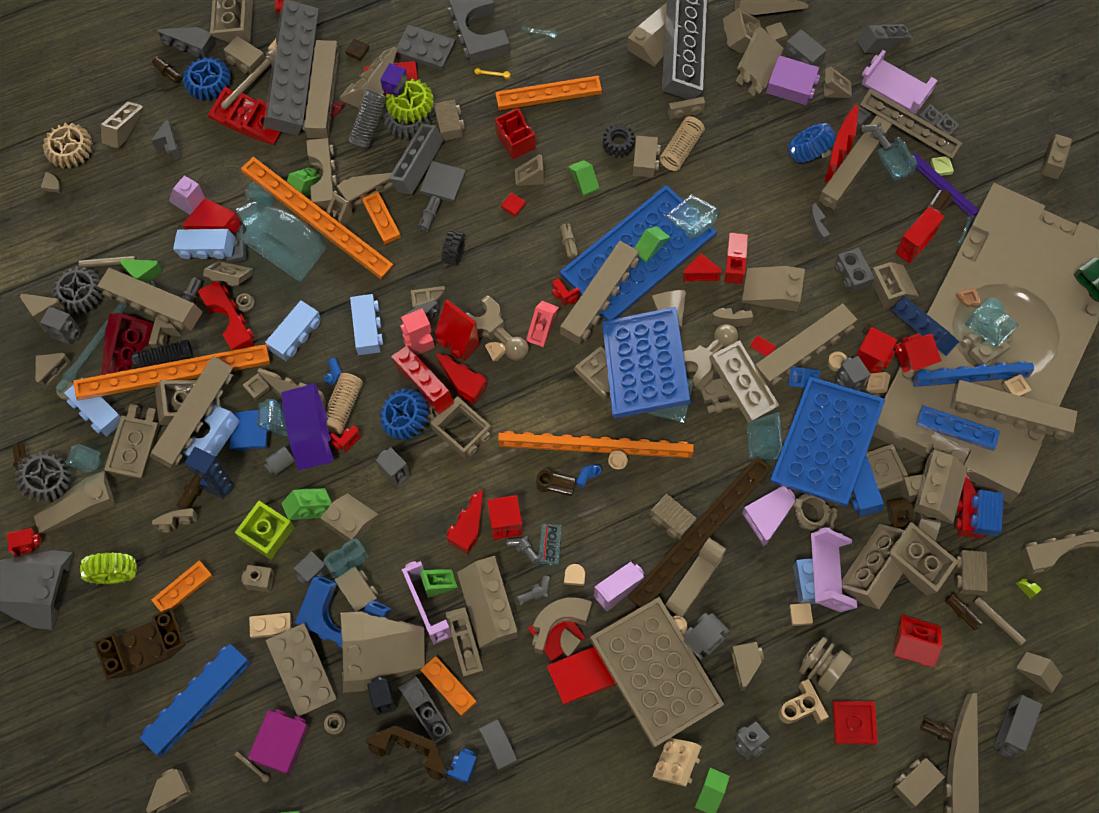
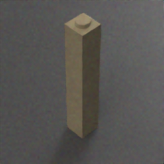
(852, 166)

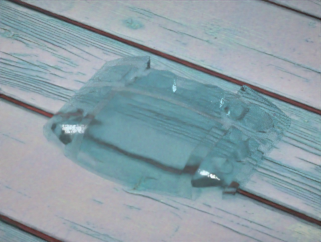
(285, 241)

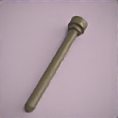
(250, 79)

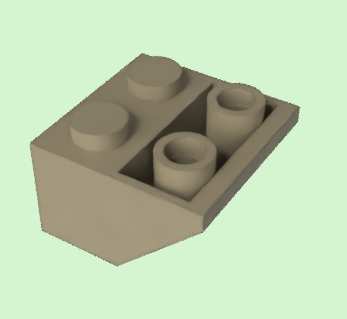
(892, 284)

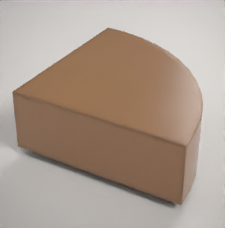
(969, 298)

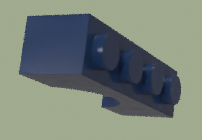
(924, 324)
(213, 475)

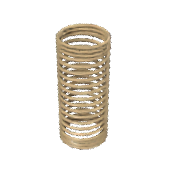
(691, 131)
(340, 411)

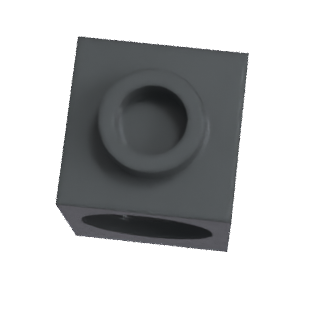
(310, 568)

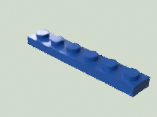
(976, 374)

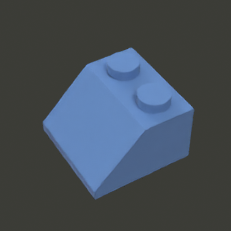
(805, 581)

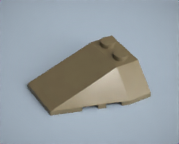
(378, 649)

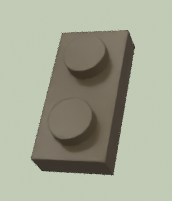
(686, 108)

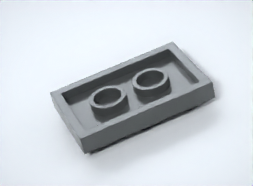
(425, 47)

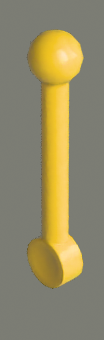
(506, 75)

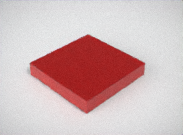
(553, 646)
(854, 723)

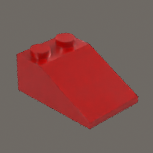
(457, 332)

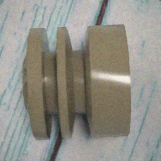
(825, 664)

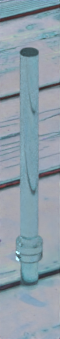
(70, 374)

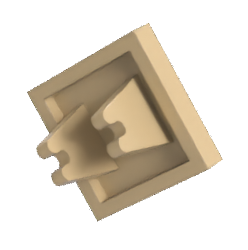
(677, 761)

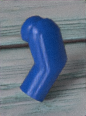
(335, 372)
(586, 473)

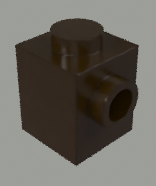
(900, 513)

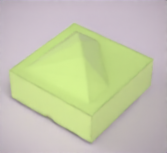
(942, 165)

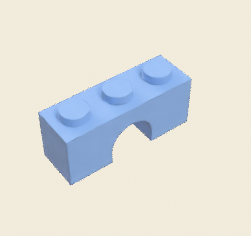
(222, 426)

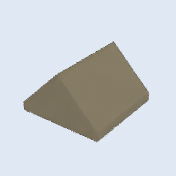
(39, 305)

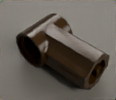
(940, 201)
(557, 483)

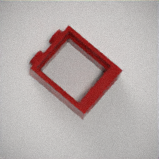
(919, 235)

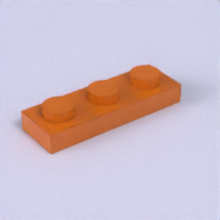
(381, 218)
(182, 587)
(448, 686)

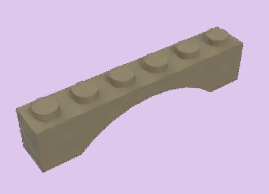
(1042, 557)

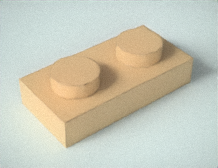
(269, 625)

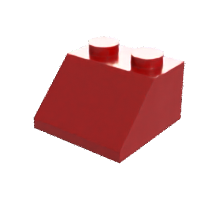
(918, 641)

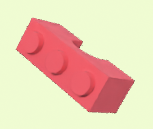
(417, 332)

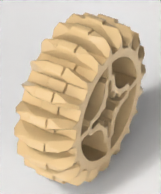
(64, 140)

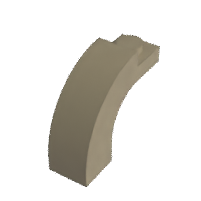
(560, 611)

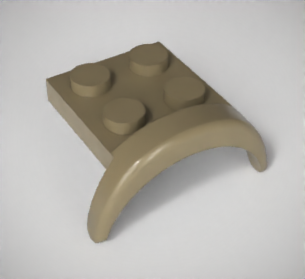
(595, 373)

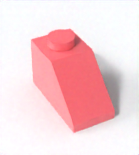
(542, 323)

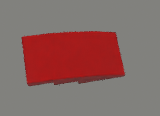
(243, 116)
(843, 143)
(580, 676)

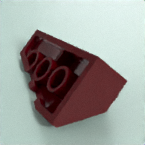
(122, 337)

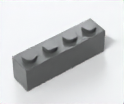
(416, 159)

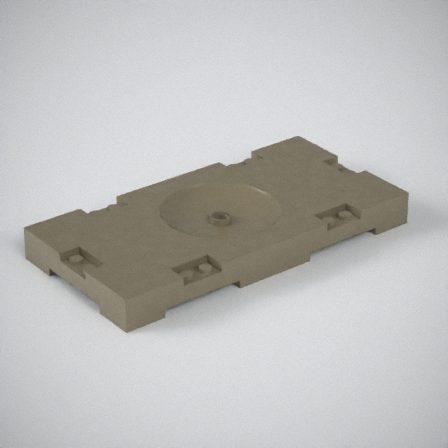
(1030, 266)

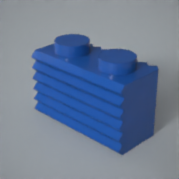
(987, 513)

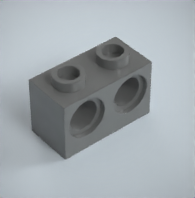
(858, 269)
(60, 326)

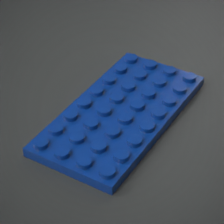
(629, 231)

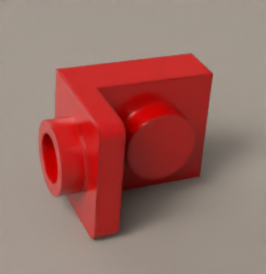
(347, 440)

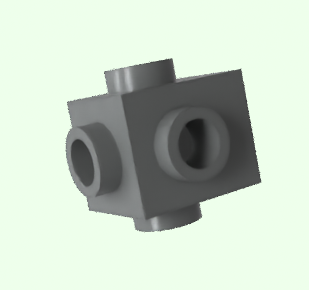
(751, 741)

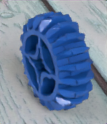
(203, 74)
(811, 142)
(412, 405)

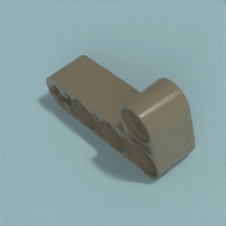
(696, 577)

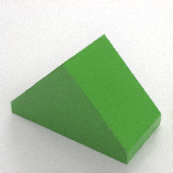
(584, 177)
(651, 242)
(141, 269)
(438, 581)
(712, 791)

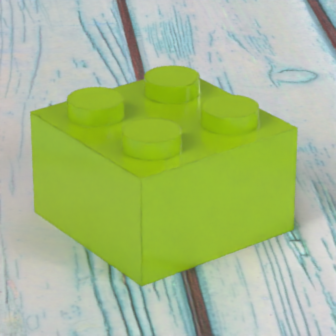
(264, 530)

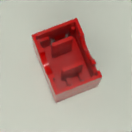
(515, 134)
(876, 350)
(917, 352)
(505, 517)

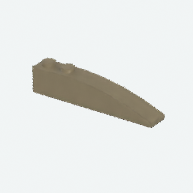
(962, 776)

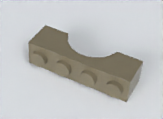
(320, 156)

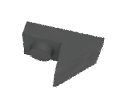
(165, 139)

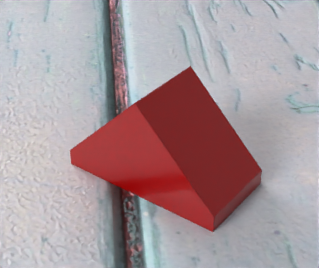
(702, 270)

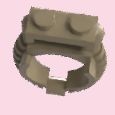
(825, 515)

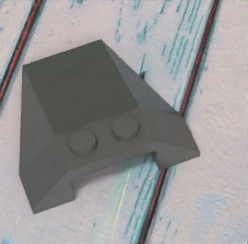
(31, 585)

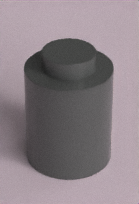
(279, 461)

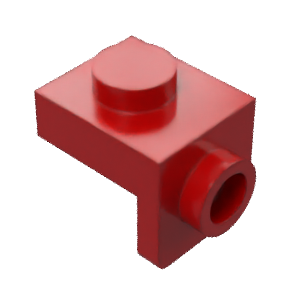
(561, 293)

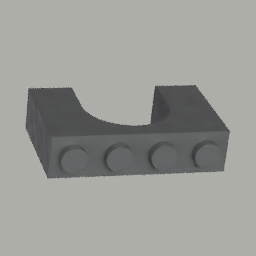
(477, 47)

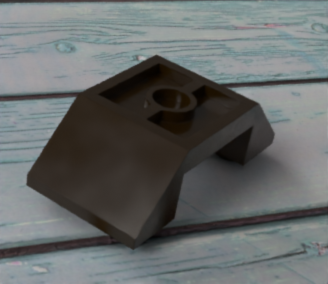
(140, 647)
(383, 743)

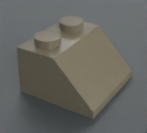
(739, 29)
(349, 518)

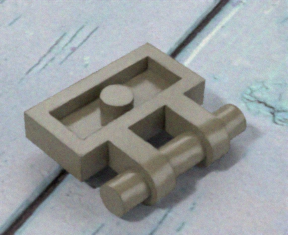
(984, 352)
(715, 391)

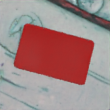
(762, 346)

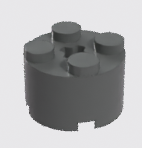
(705, 635)

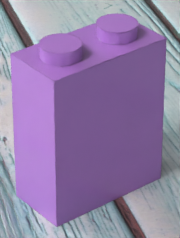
(793, 80)

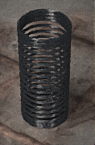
(162, 354)

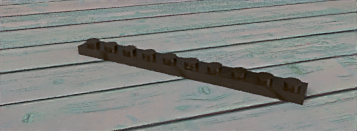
(700, 532)

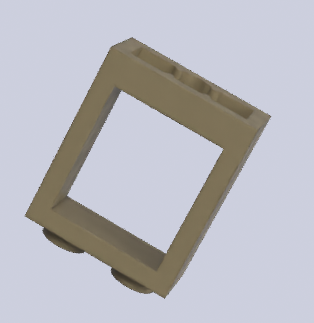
(449, 414)

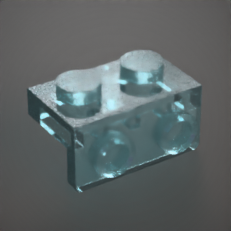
(898, 159)

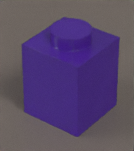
(393, 79)

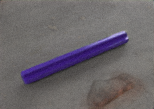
(943, 184)

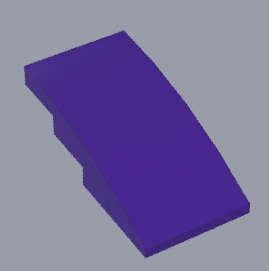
(306, 426)

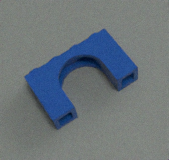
(315, 610)

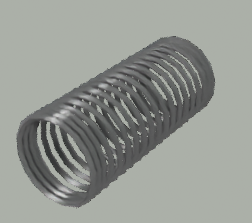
(374, 98)

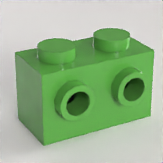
(306, 504)

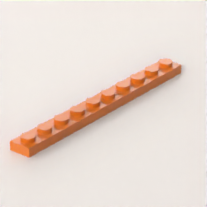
(317, 218)
(177, 370)
(589, 444)

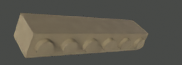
(321, 89)
(912, 124)
(599, 293)
(150, 299)
(806, 344)
(1013, 410)
(191, 412)

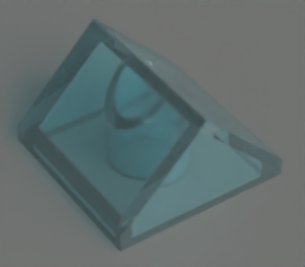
(765, 437)

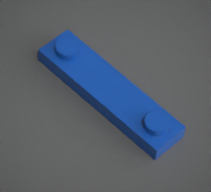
(958, 428)

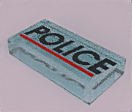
(550, 544)

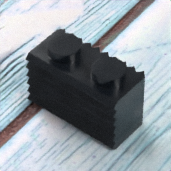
(381, 696)

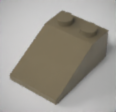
(774, 287)
(171, 395)
(922, 560)

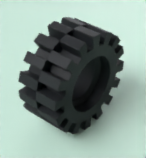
(622, 132)
(453, 247)

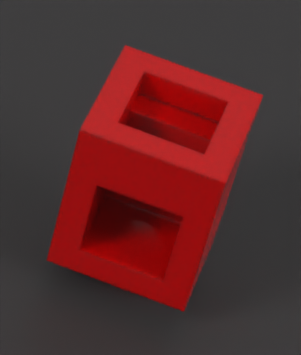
(23, 541)

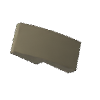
(726, 316)
(169, 521)

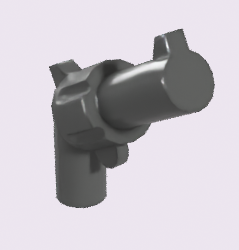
(878, 133)
(525, 547)
(537, 592)

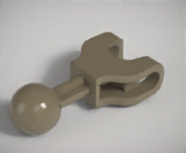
(492, 326)
(698, 359)

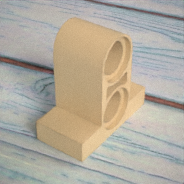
(800, 710)

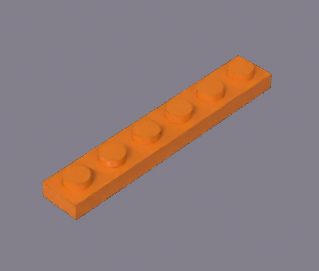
(548, 93)

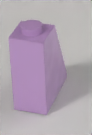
(186, 195)
(769, 512)
(618, 585)

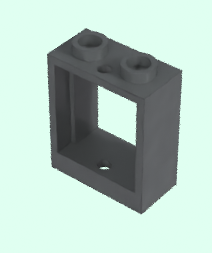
(1017, 726)

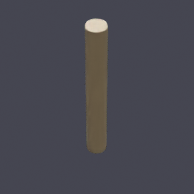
(103, 262)
(999, 621)

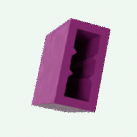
(279, 741)

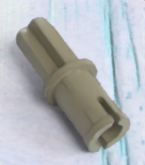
(568, 241)

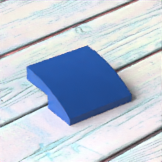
(247, 433)

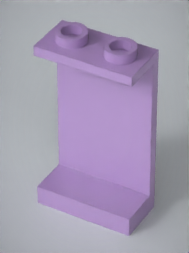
(897, 84)
(828, 570)
(438, 631)

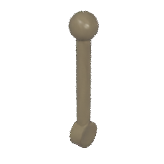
(265, 777)

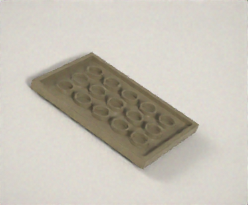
(656, 672)

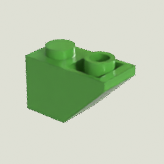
(303, 180)

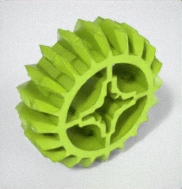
(420, 99)
(108, 568)

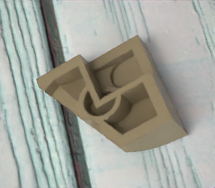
(671, 299)

